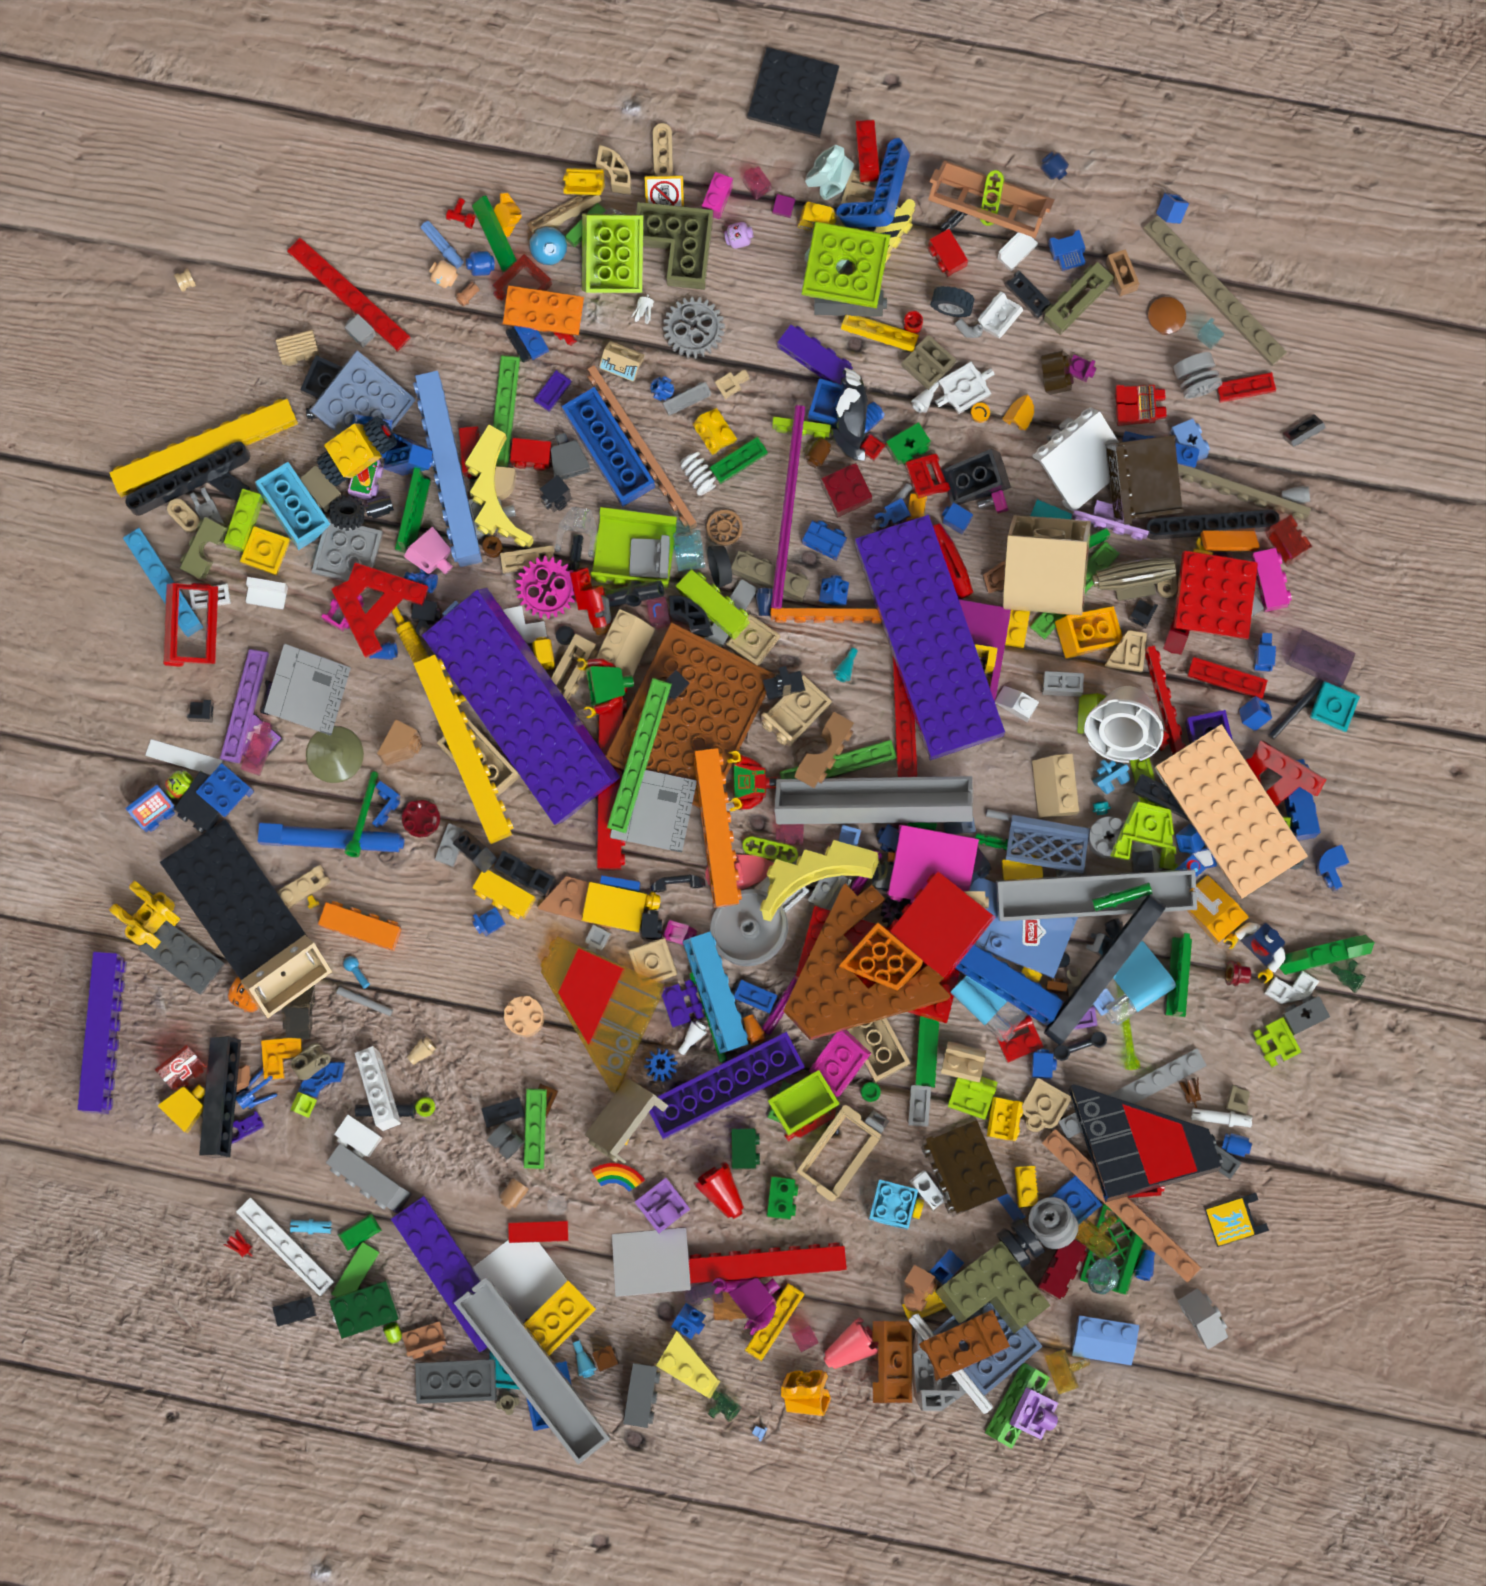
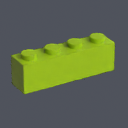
(717, 608)

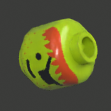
(178, 784)

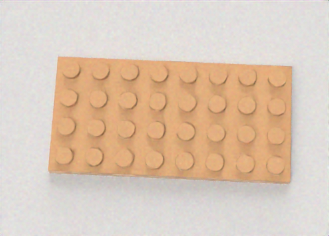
(1231, 811)

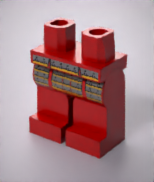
(1138, 404)

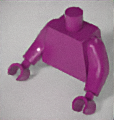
(752, 1298)

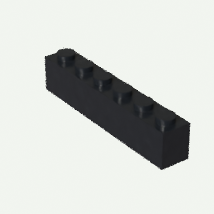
(220, 1097)

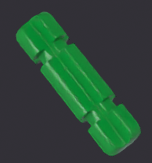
(992, 841)

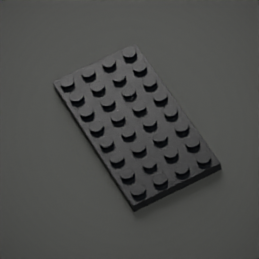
(232, 899)

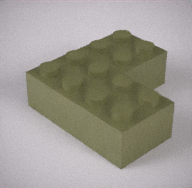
(685, 234)
(994, 1279)

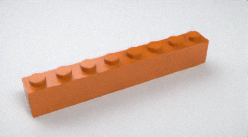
(716, 828)

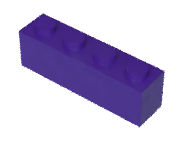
(812, 355)

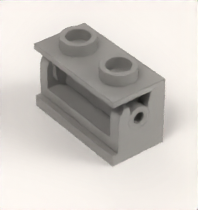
(1063, 684)

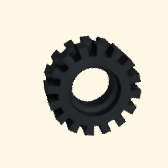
(347, 520)

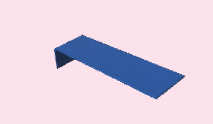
(1011, 1207)

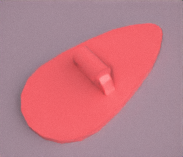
(750, 870)

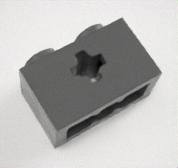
(1316, 1011)

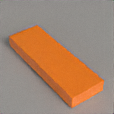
(1229, 540)

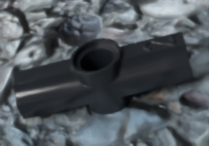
(635, 593)

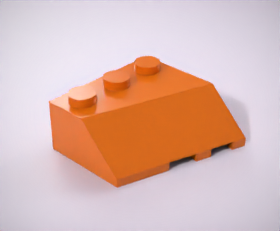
(883, 959)

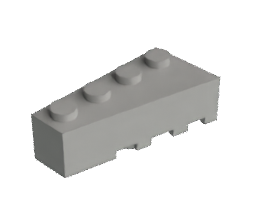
(368, 1178)

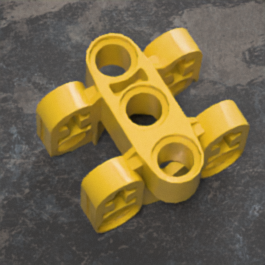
(149, 916)

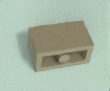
(320, 488)

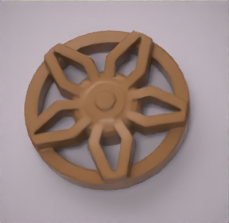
(724, 527)

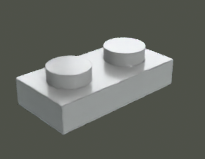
(447, 851)
(919, 1106)

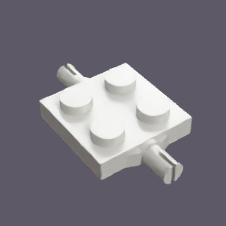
(964, 387)

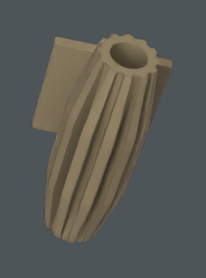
(1134, 577)

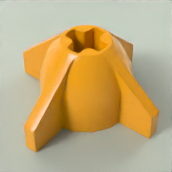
(507, 213)

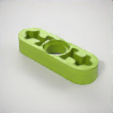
(990, 183)
(757, 841)

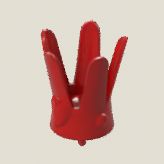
(241, 1247)

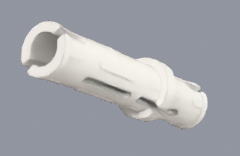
(1222, 1117)

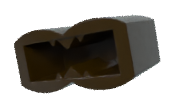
(1057, 372)

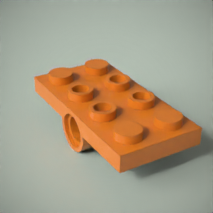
(543, 310)

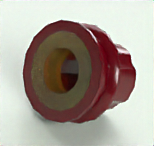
(1237, 974)

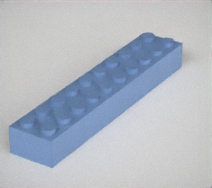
(449, 472)

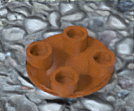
(1167, 315)

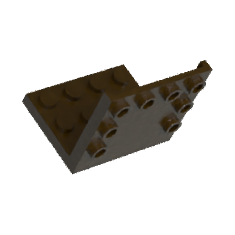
(1144, 478)
(964, 1168)

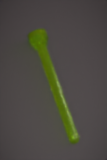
(1131, 1061)

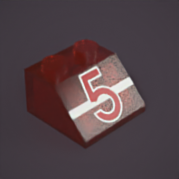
(181, 1068)

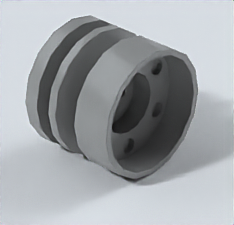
(1197, 375)

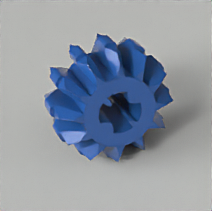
(873, 416)
(653, 1065)

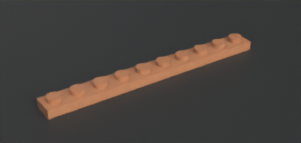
(645, 455)
(1123, 1208)

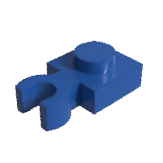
(895, 512)

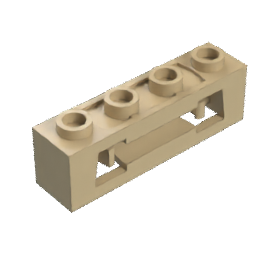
(583, 647)

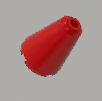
(721, 1190)

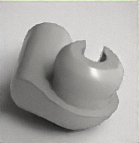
(969, 331)

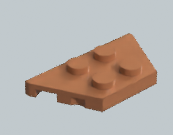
(567, 899)

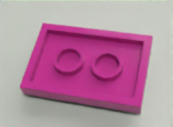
(841, 1061)

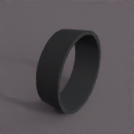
(719, 565)

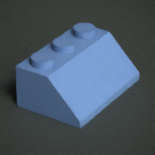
(1105, 1340)

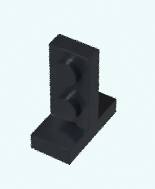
(783, 684)

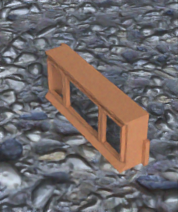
(975, 182)

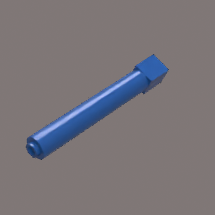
(283, 835)

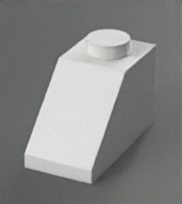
(1016, 703)

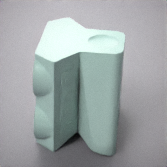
(830, 172)

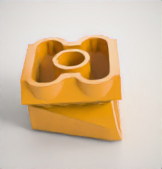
(806, 1393)

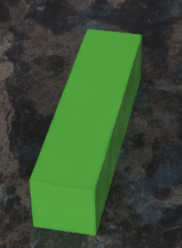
(574, 237)

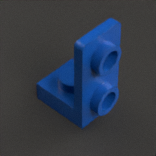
(386, 792)
(488, 922)

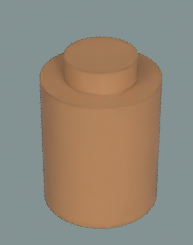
(513, 1194)

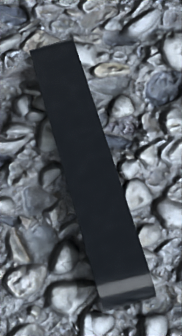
(178, 478)
(1201, 522)

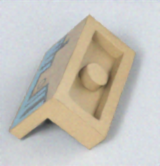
(621, 361)

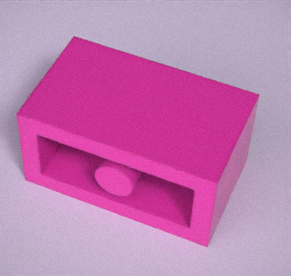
(718, 194)

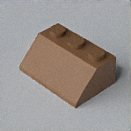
(400, 744)

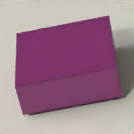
(783, 206)

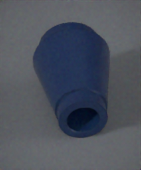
(764, 601)

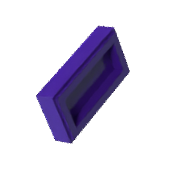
(552, 391)

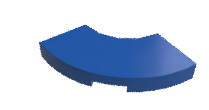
(331, 1073)

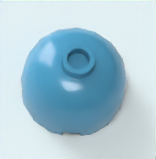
(548, 245)

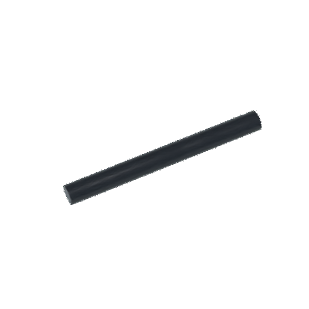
(1296, 709)

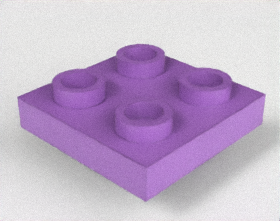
(662, 1205)
(1035, 1414)

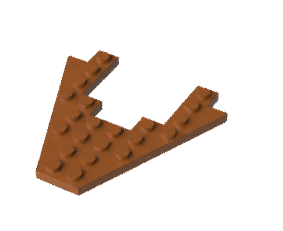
(835, 999)

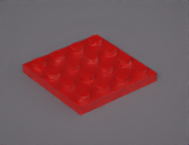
(1215, 595)

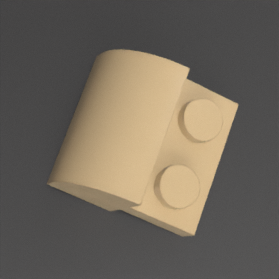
(963, 1061)

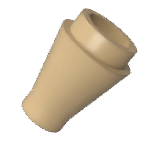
(423, 1049)

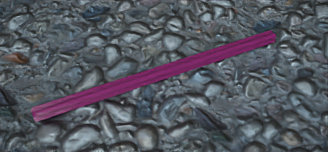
(788, 505)
(777, 1012)

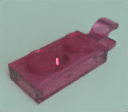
(258, 750)

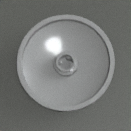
(744, 935)

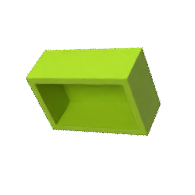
(803, 1102)

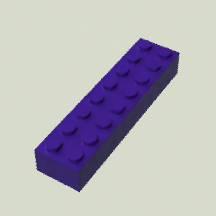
(101, 1033)
(727, 1085)
(439, 1258)

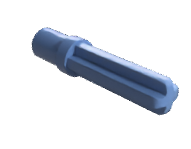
(448, 252)

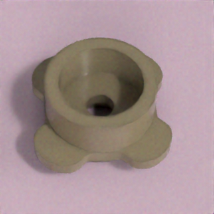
(502, 1403)

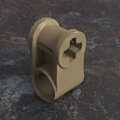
(309, 1062)

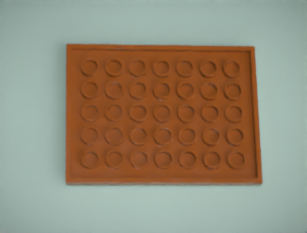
(707, 715)

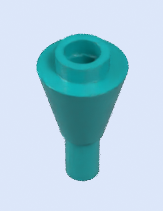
(844, 670)

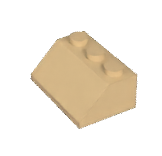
(626, 642)
(1055, 786)

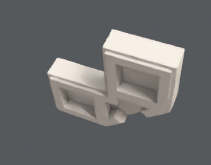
(528, 632)
(1285, 993)

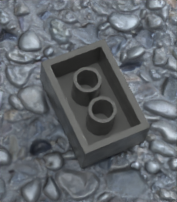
(641, 1395)

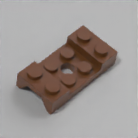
(983, 1339)
(894, 1342)

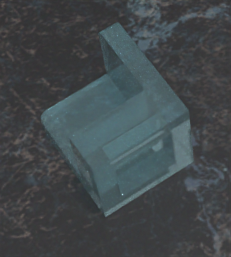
(1210, 334)

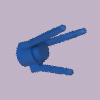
(246, 1096)

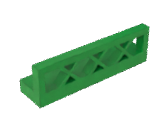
(927, 1052)

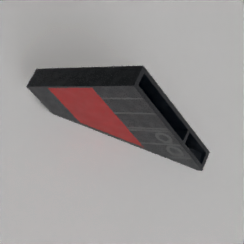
(1140, 1147)

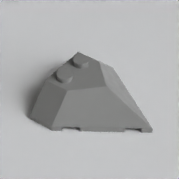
(928, 1392)

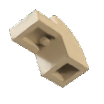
(504, 481)

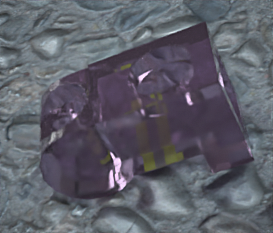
(703, 1293)

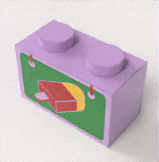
(365, 483)

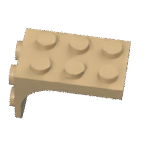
(795, 713)

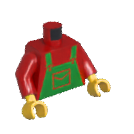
(749, 782)

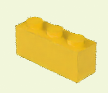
(503, 894)

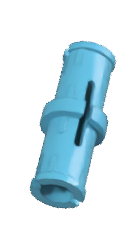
(311, 1226)

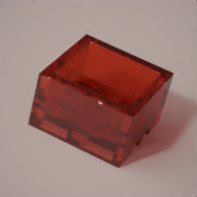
(1289, 540)

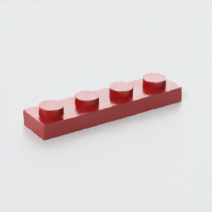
(1227, 678)

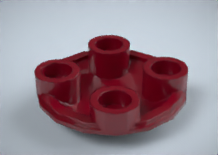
(421, 818)

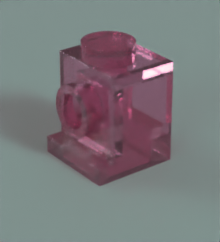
(790, 833)

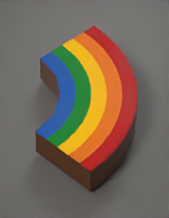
(617, 1174)

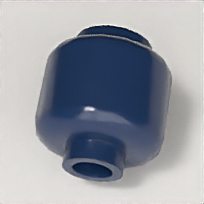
(1054, 165)

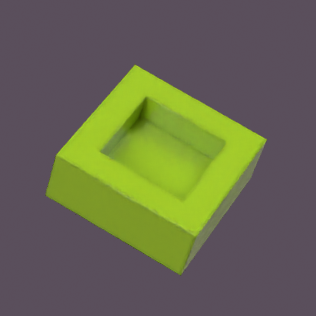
(303, 1104)

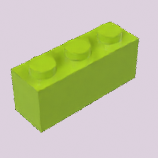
(243, 520)

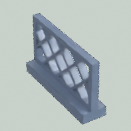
(1048, 832)

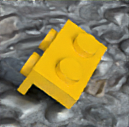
(714, 431)
(1004, 1119)

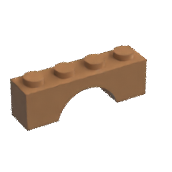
(814, 765)

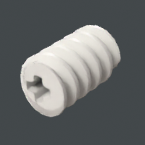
(697, 473)

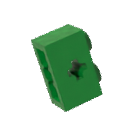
(913, 435)

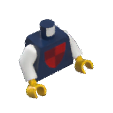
(1263, 943)

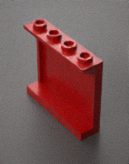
(941, 924)

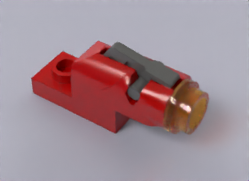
(591, 599)

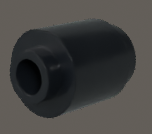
(379, 507)

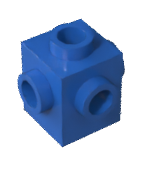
(834, 591)
(689, 1321)

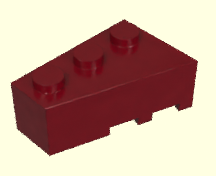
(1062, 1269)

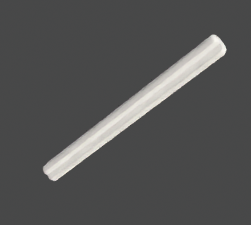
(962, 1378)

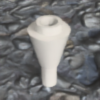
(923, 400)
(694, 1033)

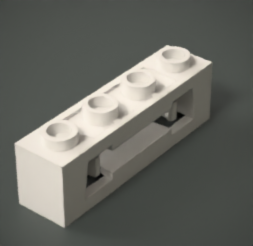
(377, 1088)

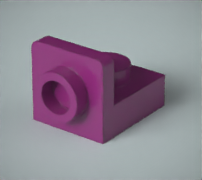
(1082, 368)

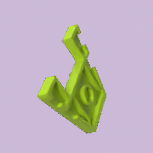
(1149, 826)

